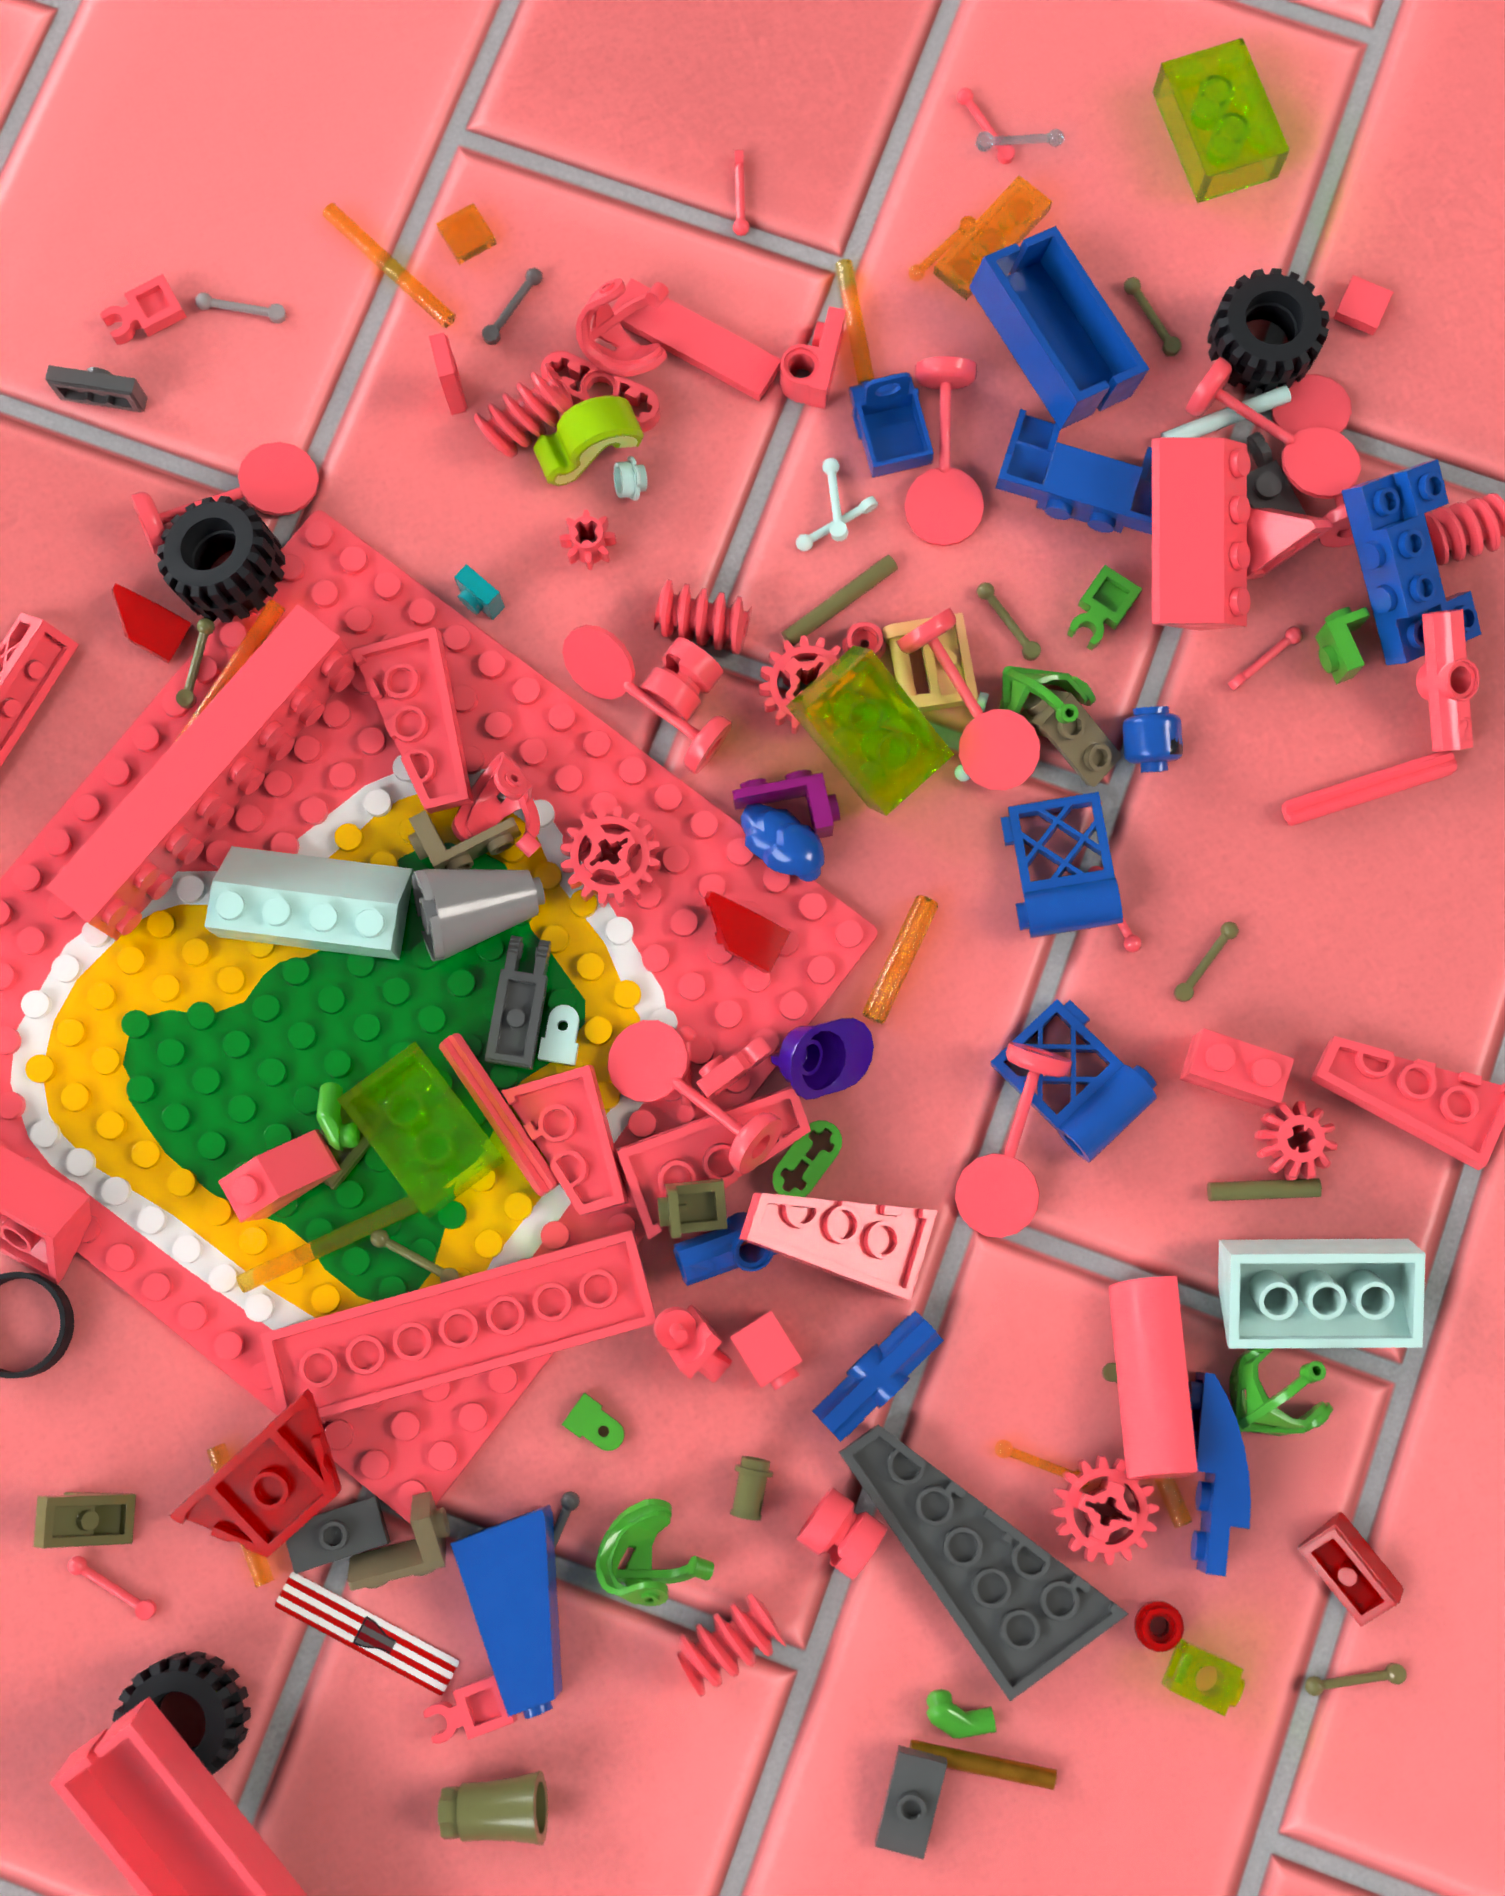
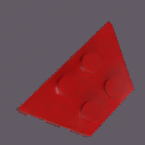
(269, 1483)

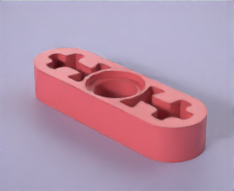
(634, 392)

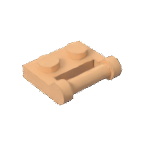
(941, 690)

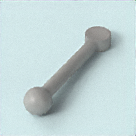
(275, 312)

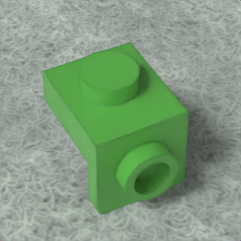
(1337, 647)

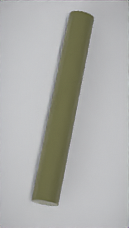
(840, 600)

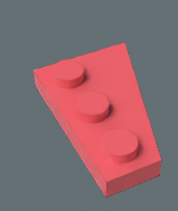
(574, 1135)

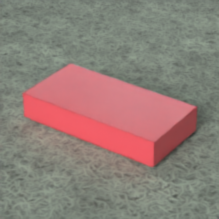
(448, 373)

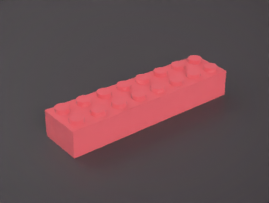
(205, 774)
(166, 1814)

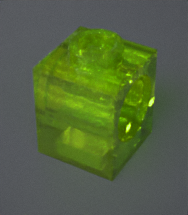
(1182, 1673)

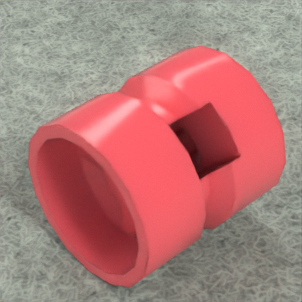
(684, 676)
(842, 1533)

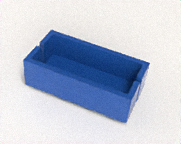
(1058, 327)

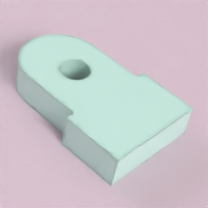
(560, 1045)

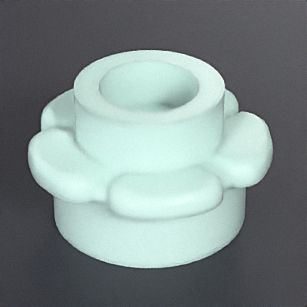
(629, 479)

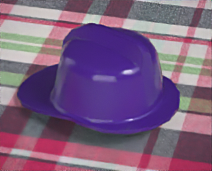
(825, 1057)

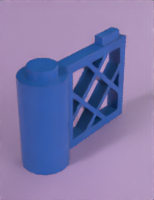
(1066, 901)
(1107, 1101)

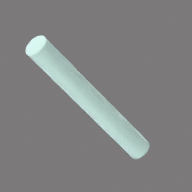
(1228, 417)

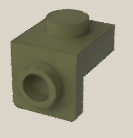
(693, 1207)

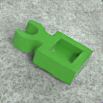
(1105, 602)

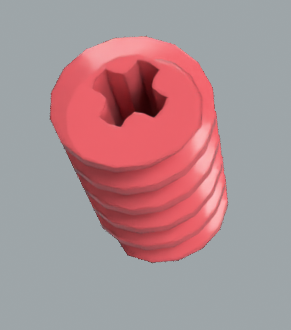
(526, 413)
(1467, 527)
(702, 617)
(728, 1643)

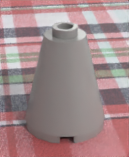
(472, 905)

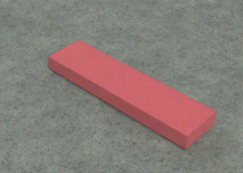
(701, 343)

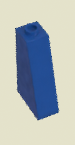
(515, 1605)

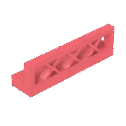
(29, 666)

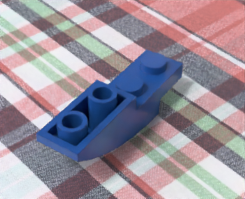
(1226, 1489)

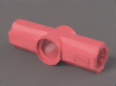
(1447, 680)

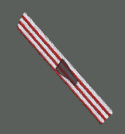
(367, 1633)

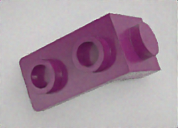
(800, 783)

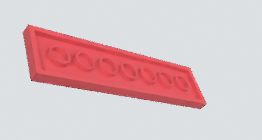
(462, 1326)

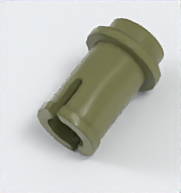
(750, 1487)

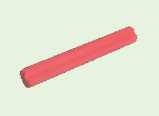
(1369, 787)
(498, 1114)

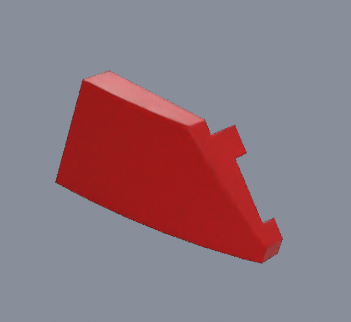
(149, 623)
(746, 932)

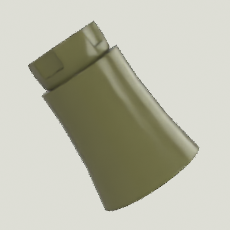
(496, 1810)

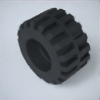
(1279, 301)
(201, 539)
(213, 1691)

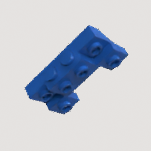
(1076, 481)
(1400, 557)

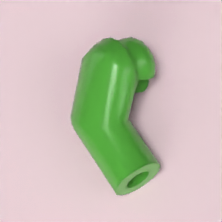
(330, 1121)
(954, 1720)

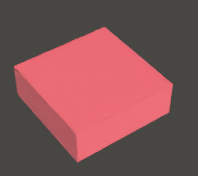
(1363, 305)

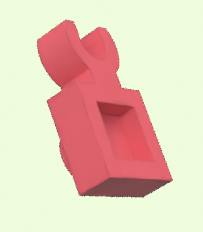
(149, 307)
(722, 1073)
(476, 1708)

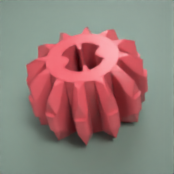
(1290, 1123)

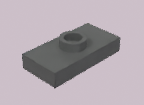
(96, 388)
(338, 1535)
(911, 1802)

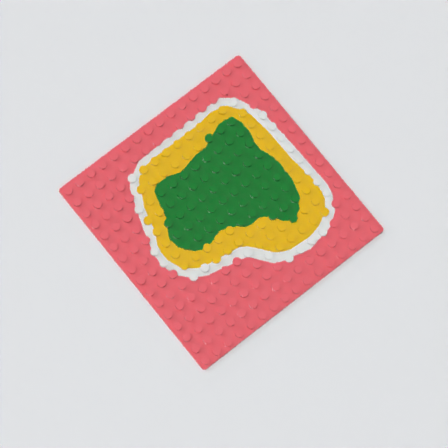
(193, 1052)

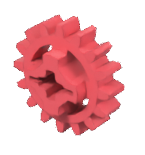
(792, 673)
(626, 847)
(1097, 1532)

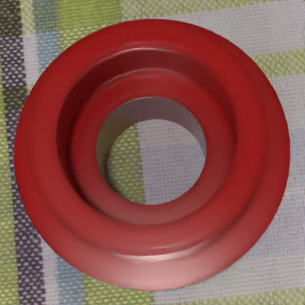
(1172, 1633)

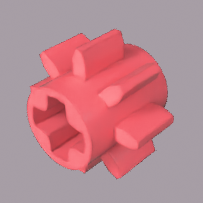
(588, 528)

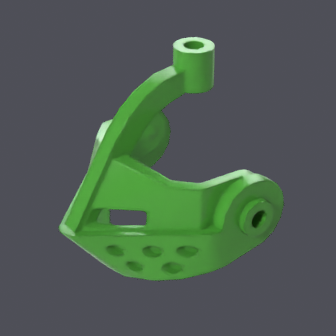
(1019, 682)
(1258, 1411)
(638, 1529)

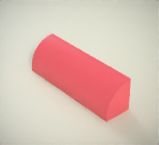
(1152, 1378)

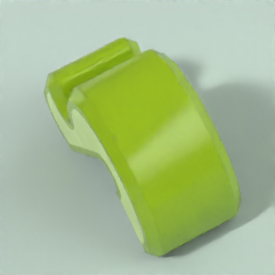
(584, 434)

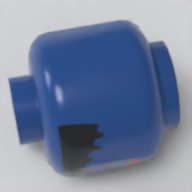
(1152, 738)

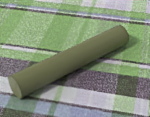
(1264, 1189)

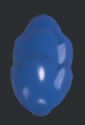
(782, 841)

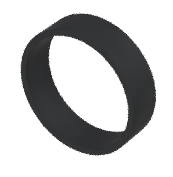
(66, 1324)

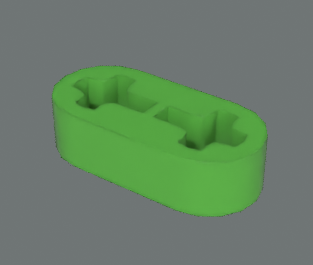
(798, 1153)

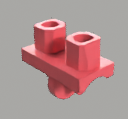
(691, 1342)

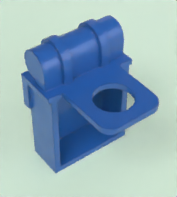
(891, 424)

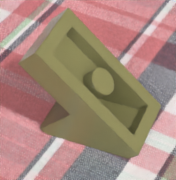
(84, 1519)

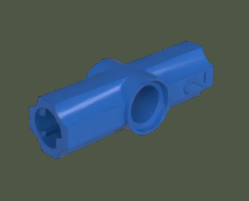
(719, 1253)
(877, 1375)

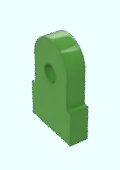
(588, 1418)

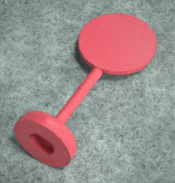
(1320, 403)
(1313, 459)
(271, 478)
(944, 501)
(607, 671)
(998, 745)
(651, 1064)
(997, 1190)

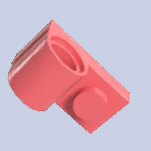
(817, 359)

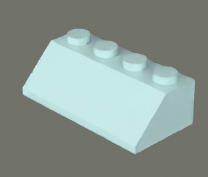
(310, 902)
(1322, 1293)

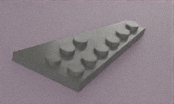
(998, 1585)

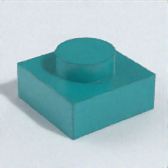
(478, 593)

